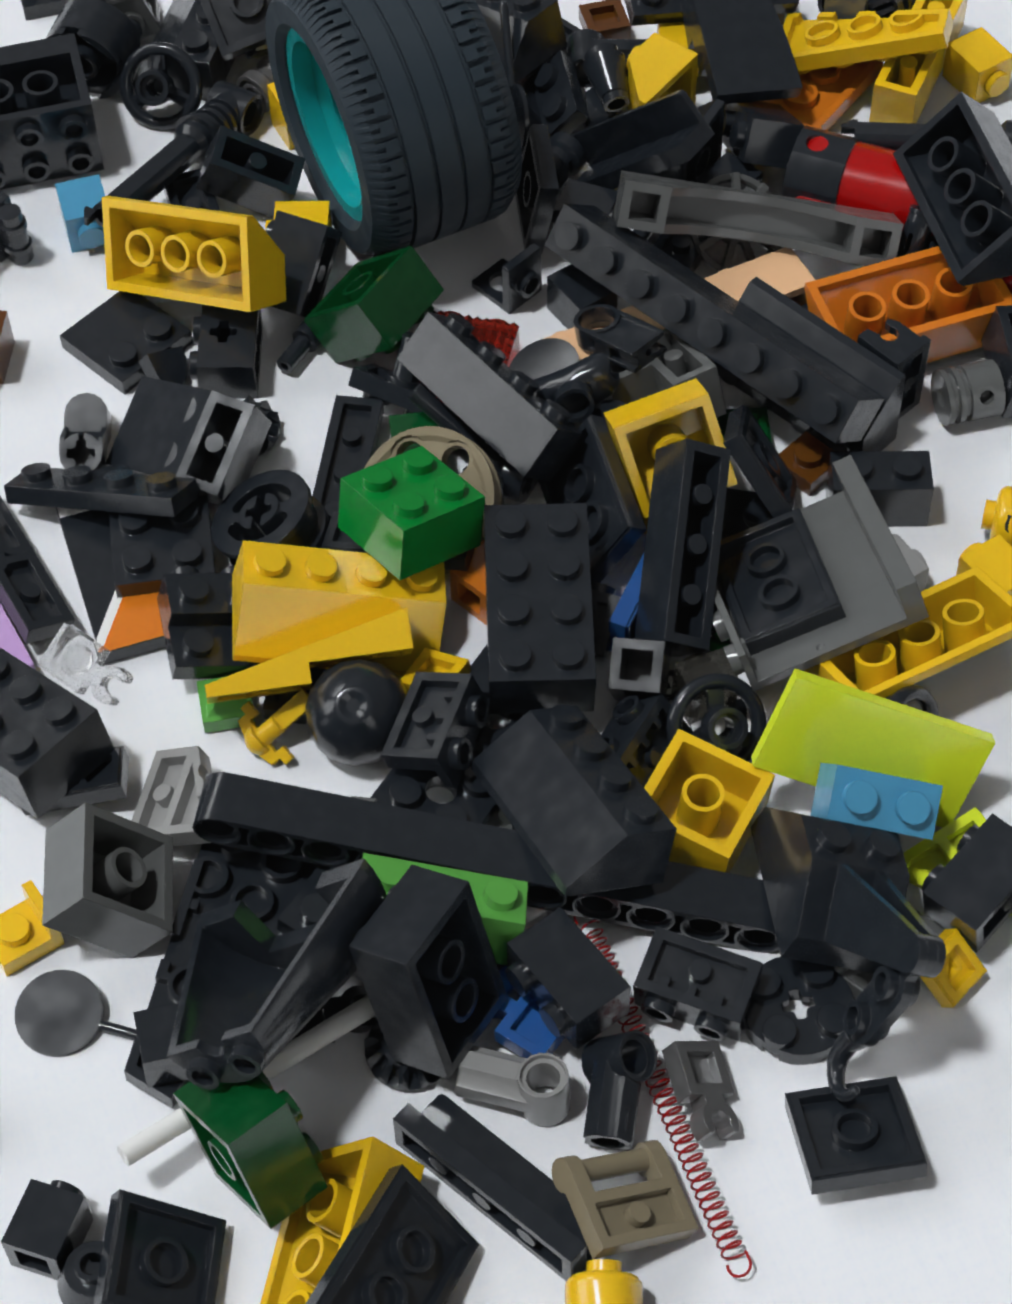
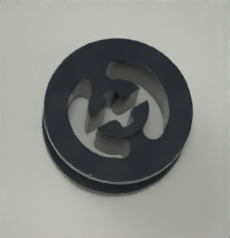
(269, 510)

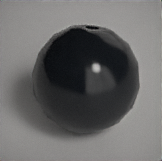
(354, 710)

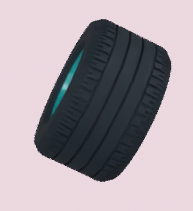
(396, 115)

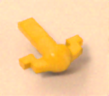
(260, 739)

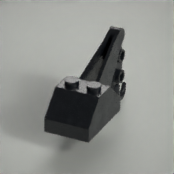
(844, 904)

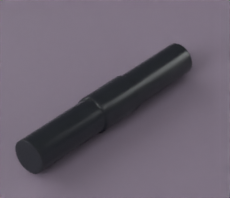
(447, 419)

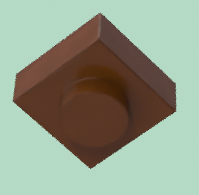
(606, 18)
(808, 462)

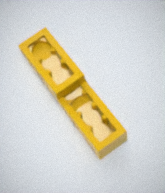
(288, 673)

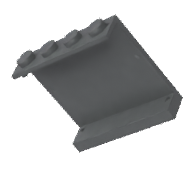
(865, 572)

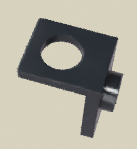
(519, 279)

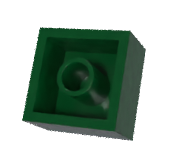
(374, 305)
(255, 1145)

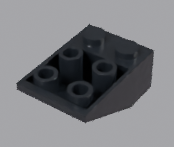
(191, 435)

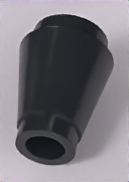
(608, 75)

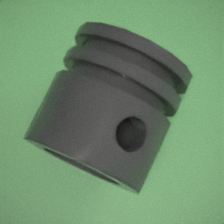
(968, 392)

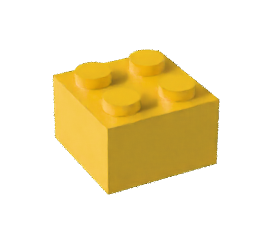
(709, 800)

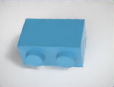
(876, 800)

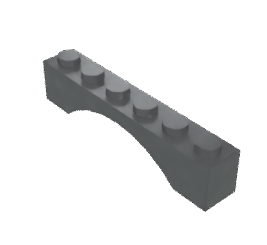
(718, 211)

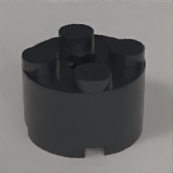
(103, 41)

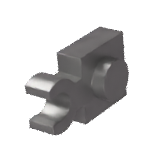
(703, 1081)

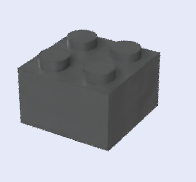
(108, 880)

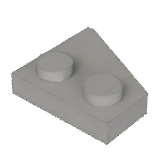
(173, 793)

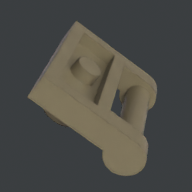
(629, 1214)

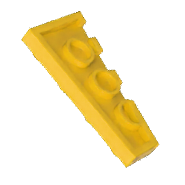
(865, 37)

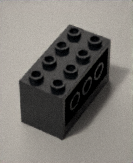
(45, 113)

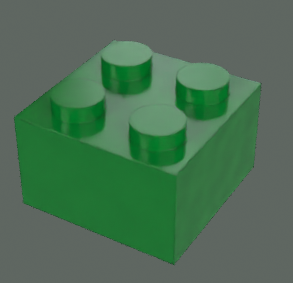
(410, 512)

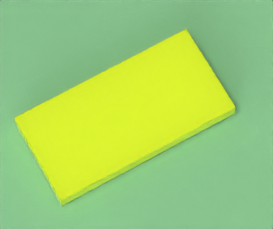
(856, 729)

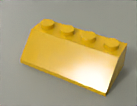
(191, 255)
(306, 594)
(963, 621)
(319, 1228)

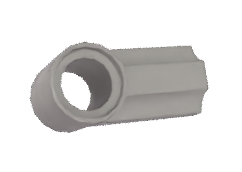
(511, 1083)

